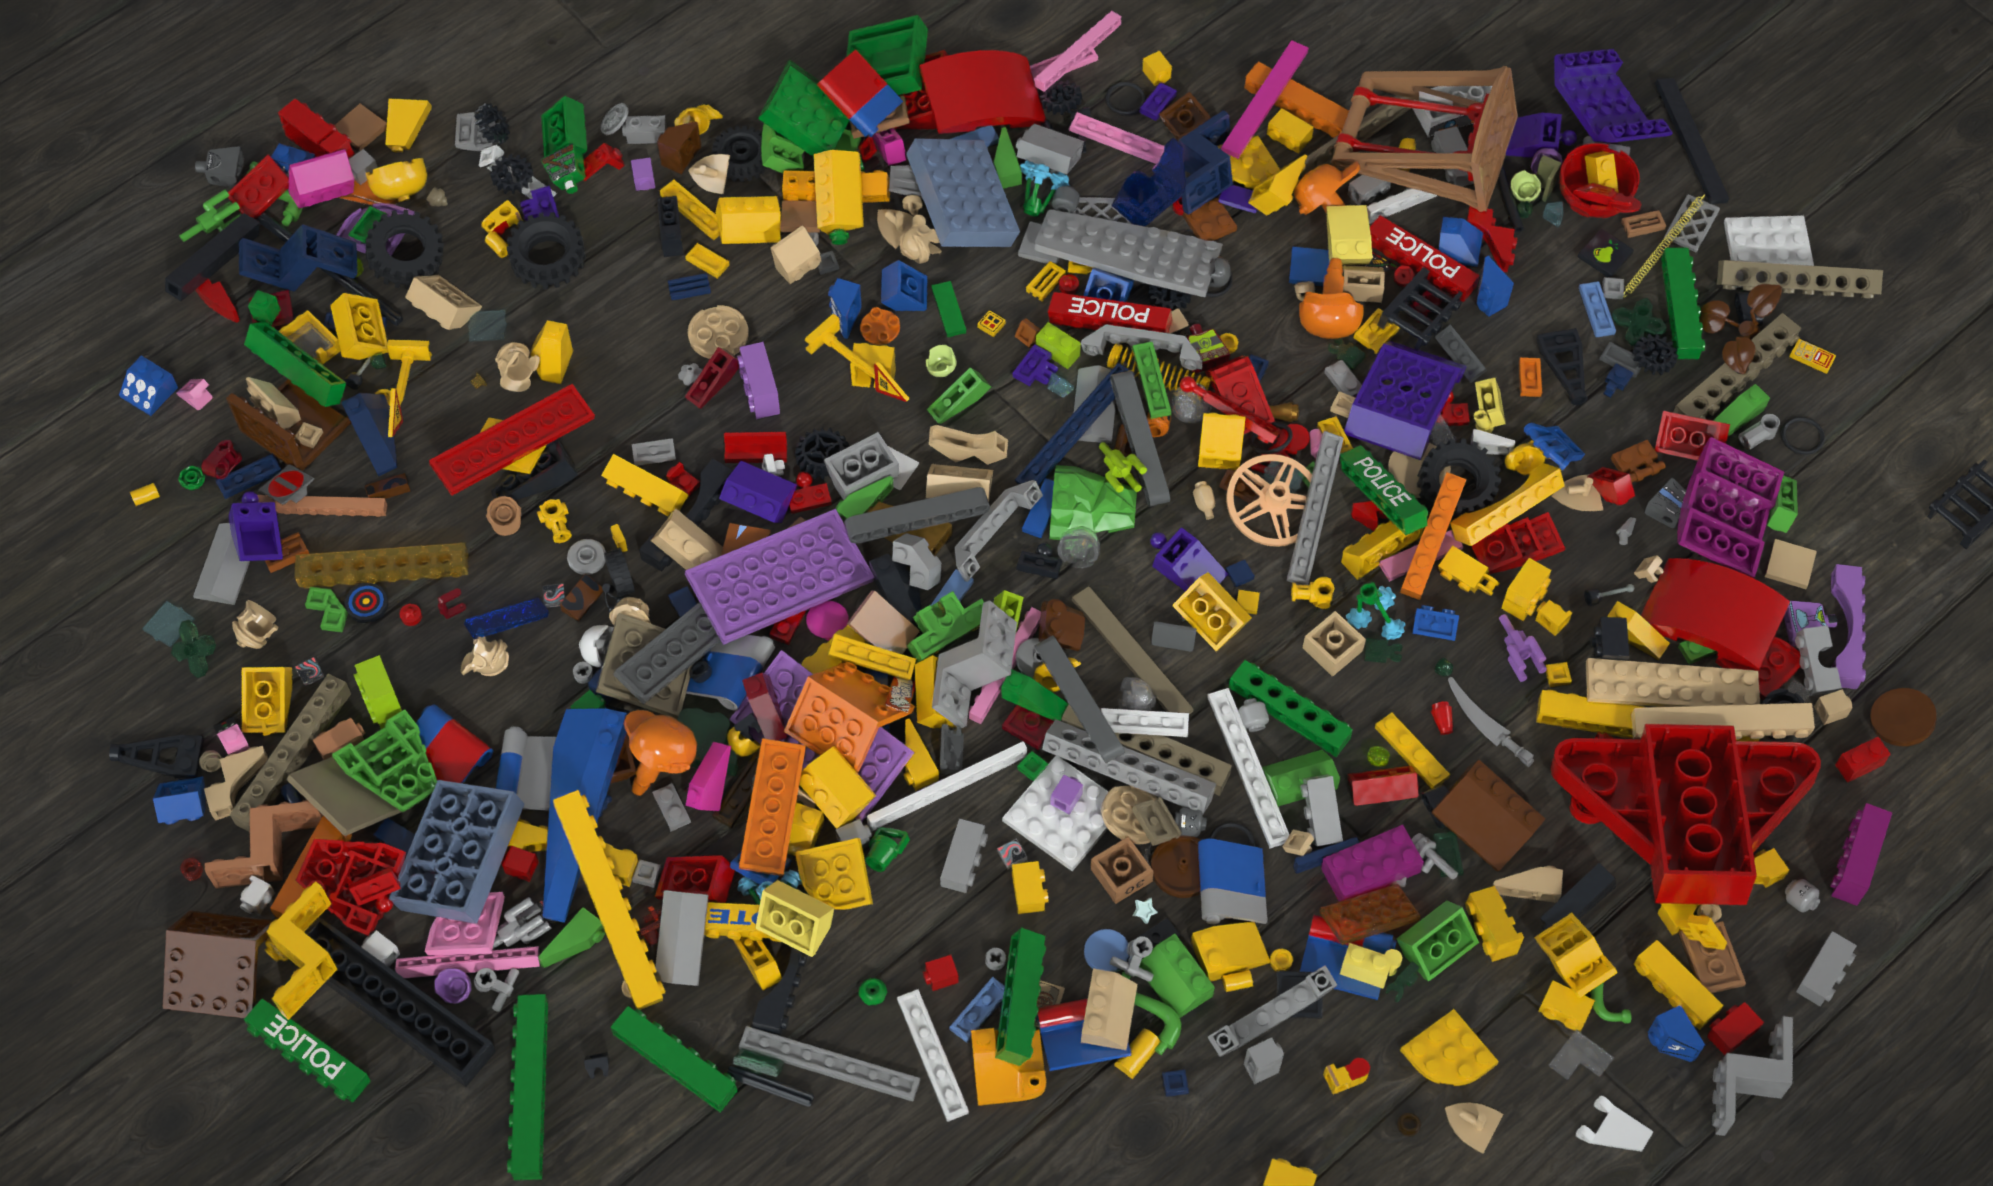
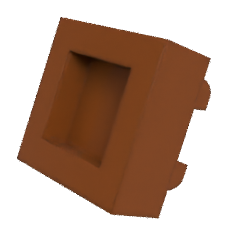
(1027, 333)

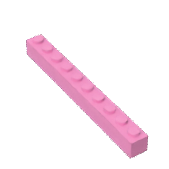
(1077, 51)
(991, 691)
(468, 963)

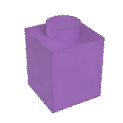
(643, 174)
(1066, 794)

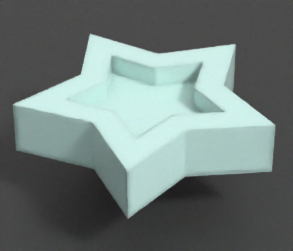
(1144, 910)

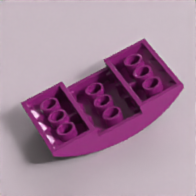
(1728, 507)

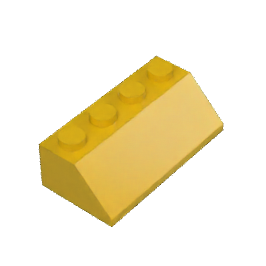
(838, 190)
(1377, 546)

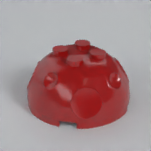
(1574, 175)

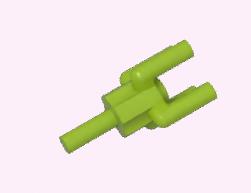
(1120, 467)

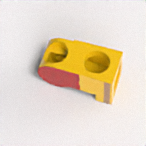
(501, 218)
(1346, 1076)

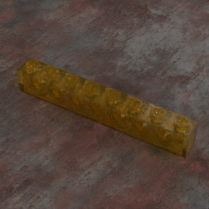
(372, 559)

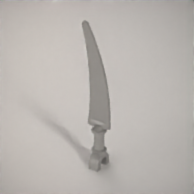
(1487, 726)

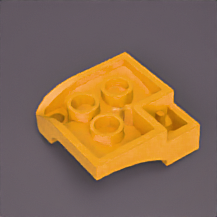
(1003, 1081)

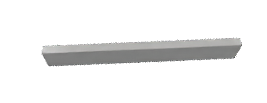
(1315, 509)
(830, 1063)

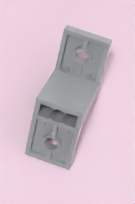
(974, 664)
(1753, 1075)

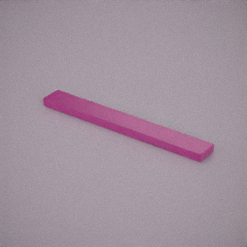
(1264, 99)

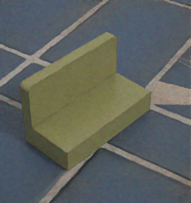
(1548, 174)

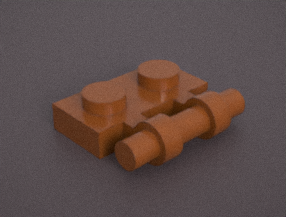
(1635, 457)

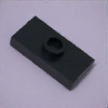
(1159, 933)

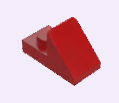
(1367, 514)

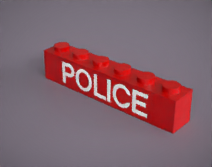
(1415, 253)
(1097, 312)

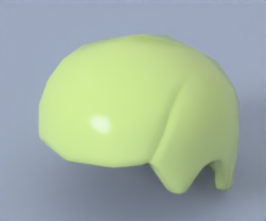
(1525, 186)
(941, 361)

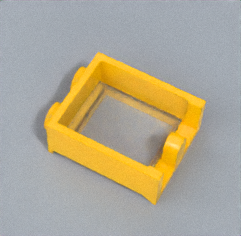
(312, 337)

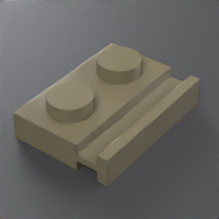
(1156, 821)

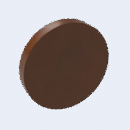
(1903, 717)
(1177, 867)

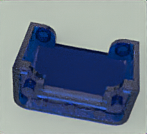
(1145, 198)

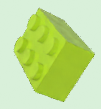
(377, 690)

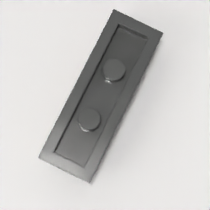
(1460, 353)

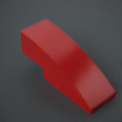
(217, 299)

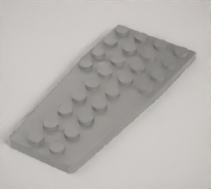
(1131, 251)

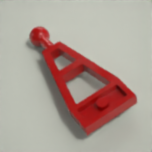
(1265, 431)

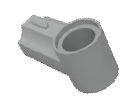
(1759, 432)

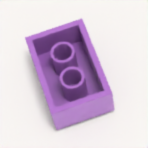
(758, 380)

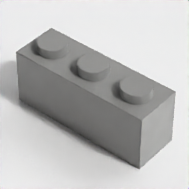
(1449, 141)
(1321, 809)
(963, 856)
(1827, 969)

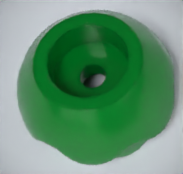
(191, 472)
(869, 997)

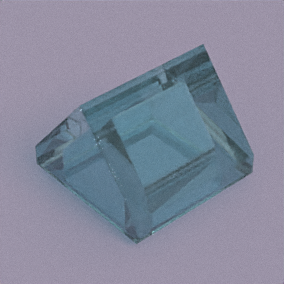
(1554, 213)
(1059, 385)

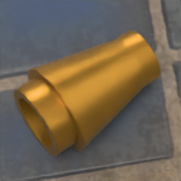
(1285, 411)

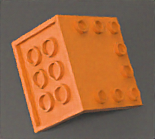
(841, 711)

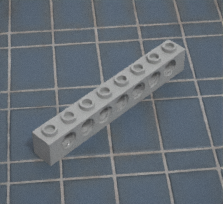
(1131, 768)

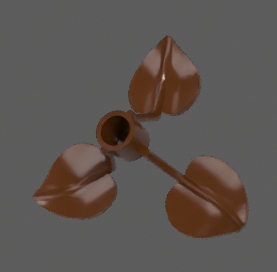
(1741, 352)

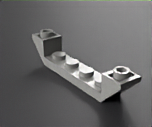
(1096, 343)
(1022, 495)
(1273, 1013)

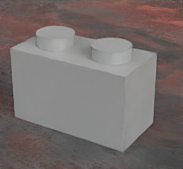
(1263, 1060)

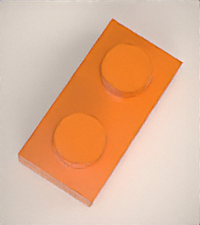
(1530, 377)

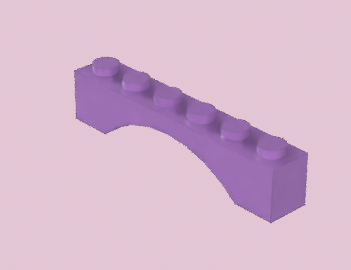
(1847, 589)

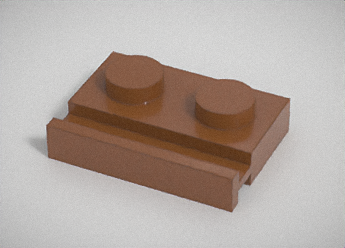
(291, 546)

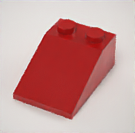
(1687, 435)
(697, 875)

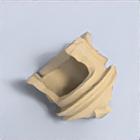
(916, 241)
(516, 366)
(254, 626)
(486, 657)

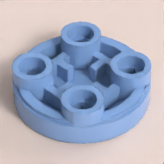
(1102, 947)

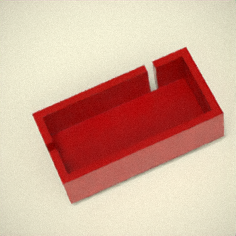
(311, 131)

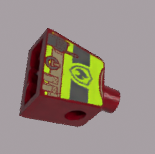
(1208, 346)

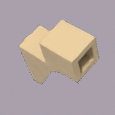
(962, 445)
(237, 772)

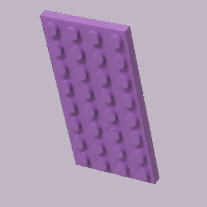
(779, 576)
(884, 758)

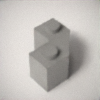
(913, 551)

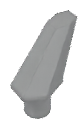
(1626, 530)

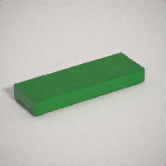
(948, 309)

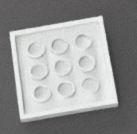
(1769, 241)
(1049, 828)

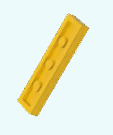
(693, 209)
(871, 657)
(1412, 750)

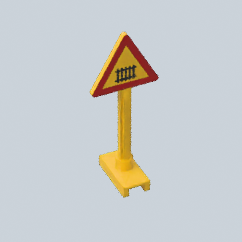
(825, 334)
(407, 352)

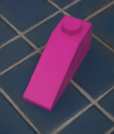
(890, 146)
(708, 782)

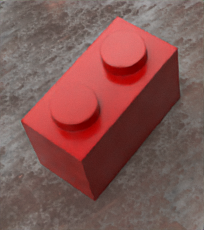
(1862, 759)
(1735, 1028)

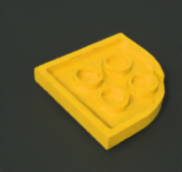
(1253, 164)
(836, 874)
(1449, 1052)

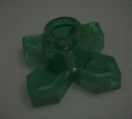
(1639, 321)
(193, 648)

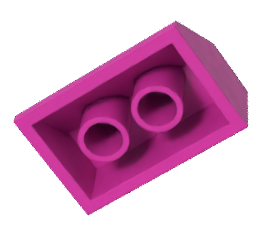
(320, 179)

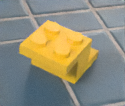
(1575, 955)

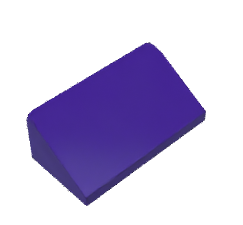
(1238, 198)

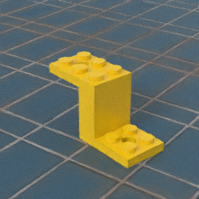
(313, 961)

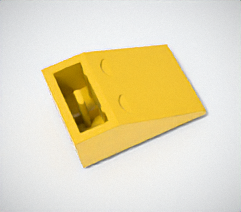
(1278, 188)
(1221, 441)

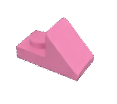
(195, 393)

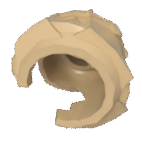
(631, 607)

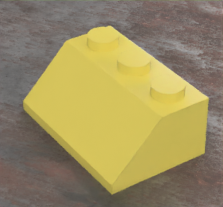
(793, 917)

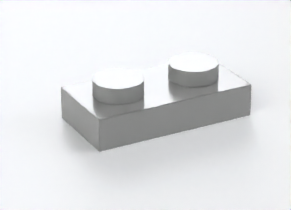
(1343, 378)
(653, 452)
(671, 807)

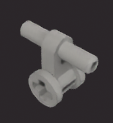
(1132, 966)
(503, 988)

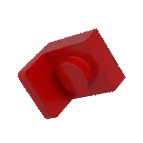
(681, 479)

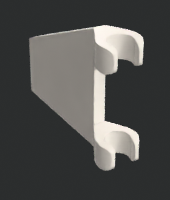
(1616, 1130)

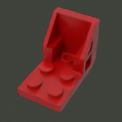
(1240, 385)

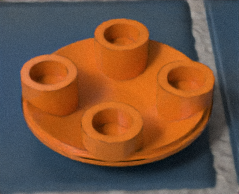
(880, 326)

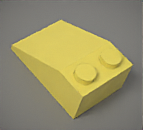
(1349, 234)

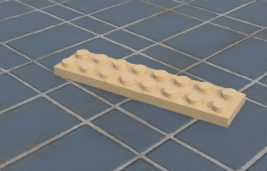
(1669, 684)

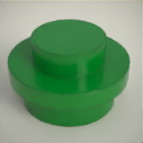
(839, 237)

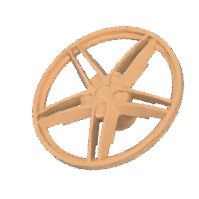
(1273, 498)

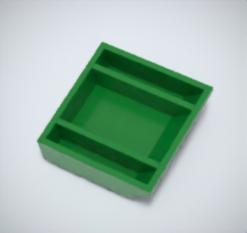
(893, 51)
(803, 112)

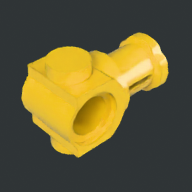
(556, 520)
(1312, 592)

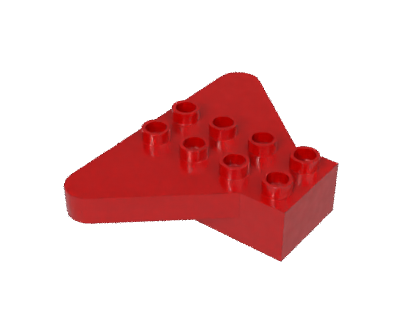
(1689, 802)

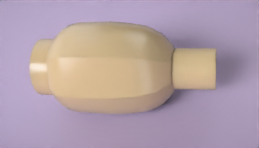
(1204, 498)

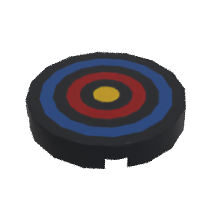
(366, 602)

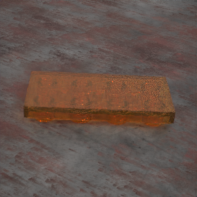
(1369, 914)

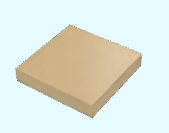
(1790, 564)

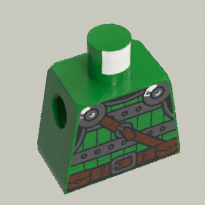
(565, 168)

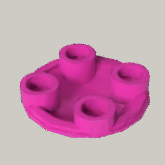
(827, 619)

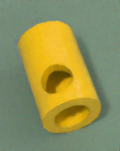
(497, 244)
(144, 494)
(1237, 981)

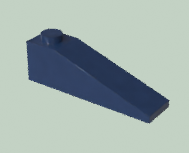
(371, 422)

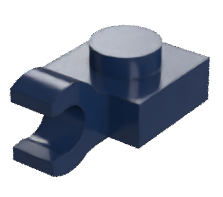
(1617, 378)

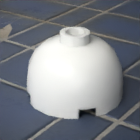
(595, 644)

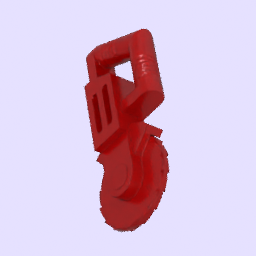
(1607, 196)
(1299, 441)

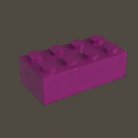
(1860, 854)
(1372, 864)

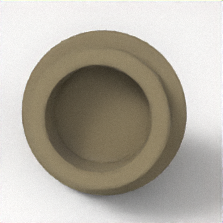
(437, 198)
(210, 761)

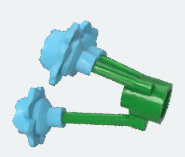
(1033, 205)
(1382, 599)

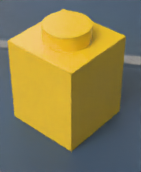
(1157, 68)

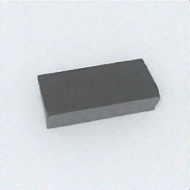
(1173, 636)

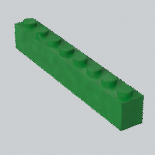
(529, 1088)

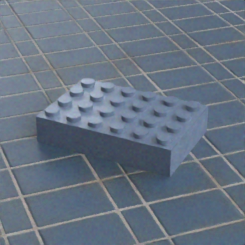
(962, 193)
(457, 851)

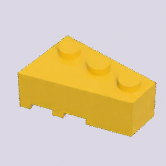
(1493, 924)

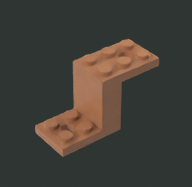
(265, 844)

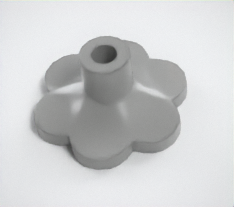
(689, 373)

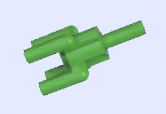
(212, 217)

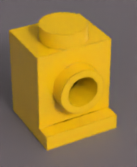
(1552, 617)

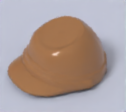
(504, 515)

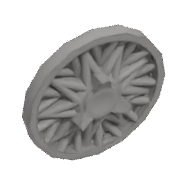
(614, 119)
(586, 556)

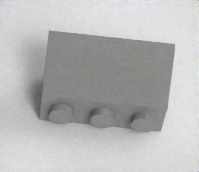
(861, 465)

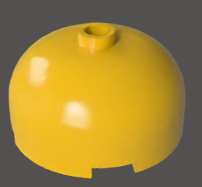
(398, 180)

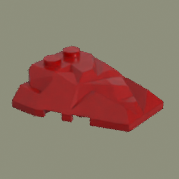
(338, 864)

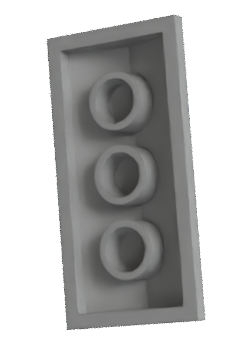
(1087, 381)
(222, 571)
(681, 937)

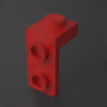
(600, 157)

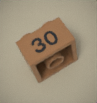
(1122, 870)

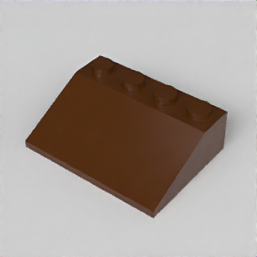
(1488, 815)

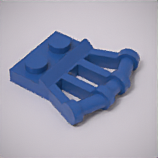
(1554, 444)

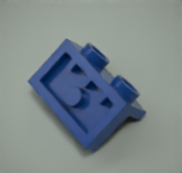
(1435, 624)

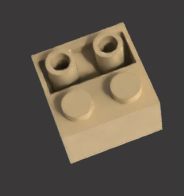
(1364, 283)

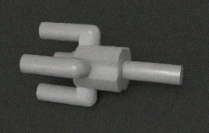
(516, 926)

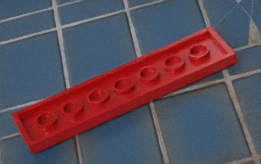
(511, 439)

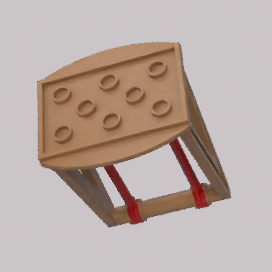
(1487, 146)

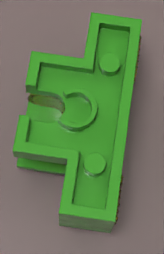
(943, 625)

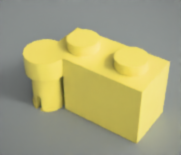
(1490, 405)
(1370, 965)

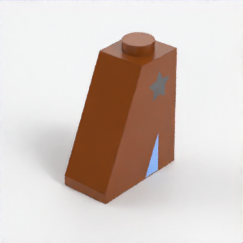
(741, 535)

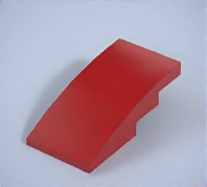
(1515, 543)

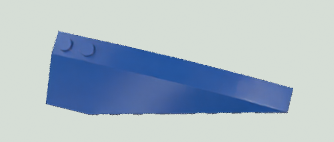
(585, 762)

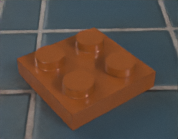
(1210, 221)

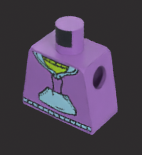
(1806, 615)

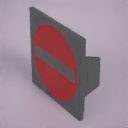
(287, 485)

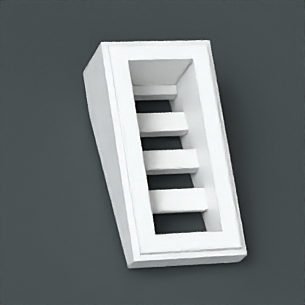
(1493, 443)

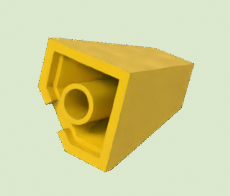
(405, 122)
(554, 350)

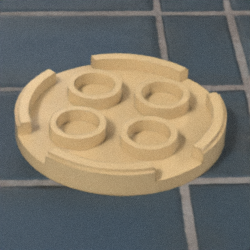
(717, 328)
(1406, 470)
(1118, 812)

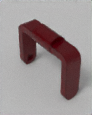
(448, 613)

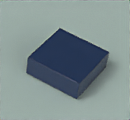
(1240, 573)
(1175, 1083)

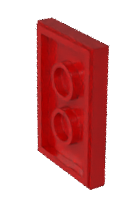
(260, 188)

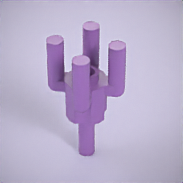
(1521, 648)

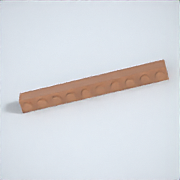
(331, 506)

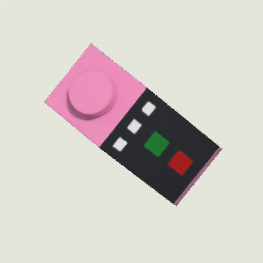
(231, 736)

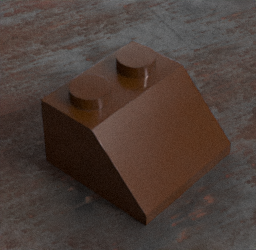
(679, 146)

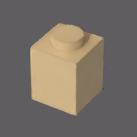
(1833, 707)

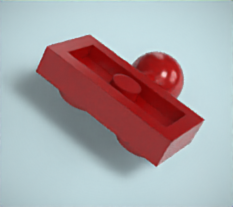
(1455, 413)
(809, 497)
(376, 887)

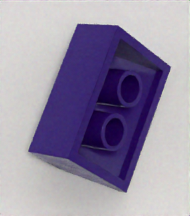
(758, 492)

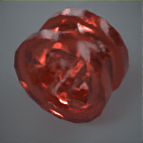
(190, 862)

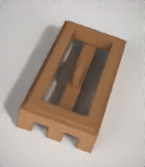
(1644, 226)

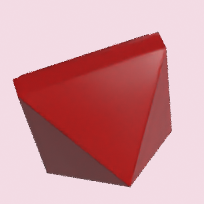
(868, 149)

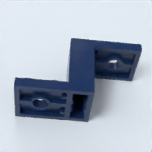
(1206, 162)
(297, 258)

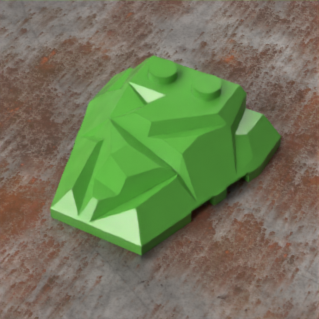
(1090, 502)
(391, 763)

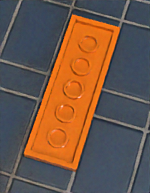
(772, 807)

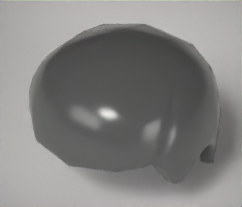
(1221, 274)

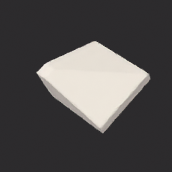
(489, 155)

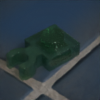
(1349, 354)
(1378, 651)

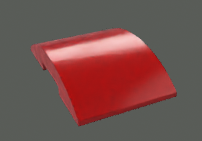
(981, 91)
(1716, 610)

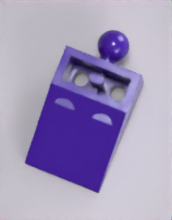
(1536, 133)
(255, 529)
(1189, 565)

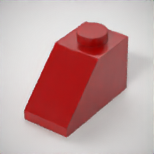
(1613, 485)

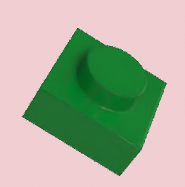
(1032, 766)

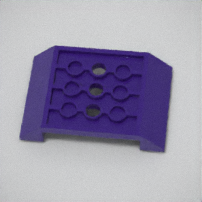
(1600, 98)
(1397, 417)

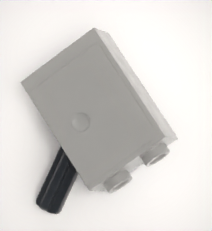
(1049, 148)

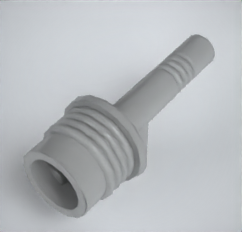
(1426, 850)

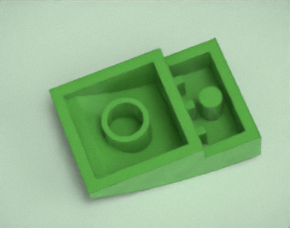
(779, 152)

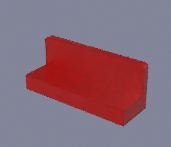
(754, 445)
(1383, 785)

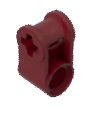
(221, 460)

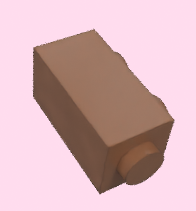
(338, 737)

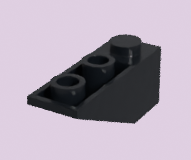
(670, 226)

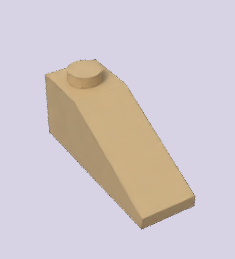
(1534, 884)

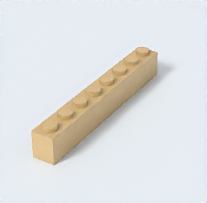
(1748, 720)

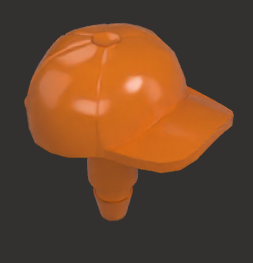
(1320, 187)
(1333, 312)
(659, 745)

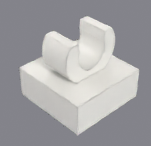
(772, 466)

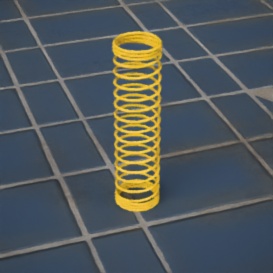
(1115, 355)

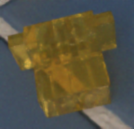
(478, 381)

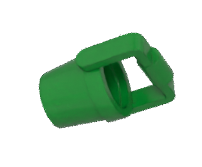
(885, 849)

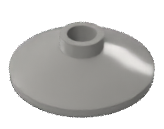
(1026, 657)

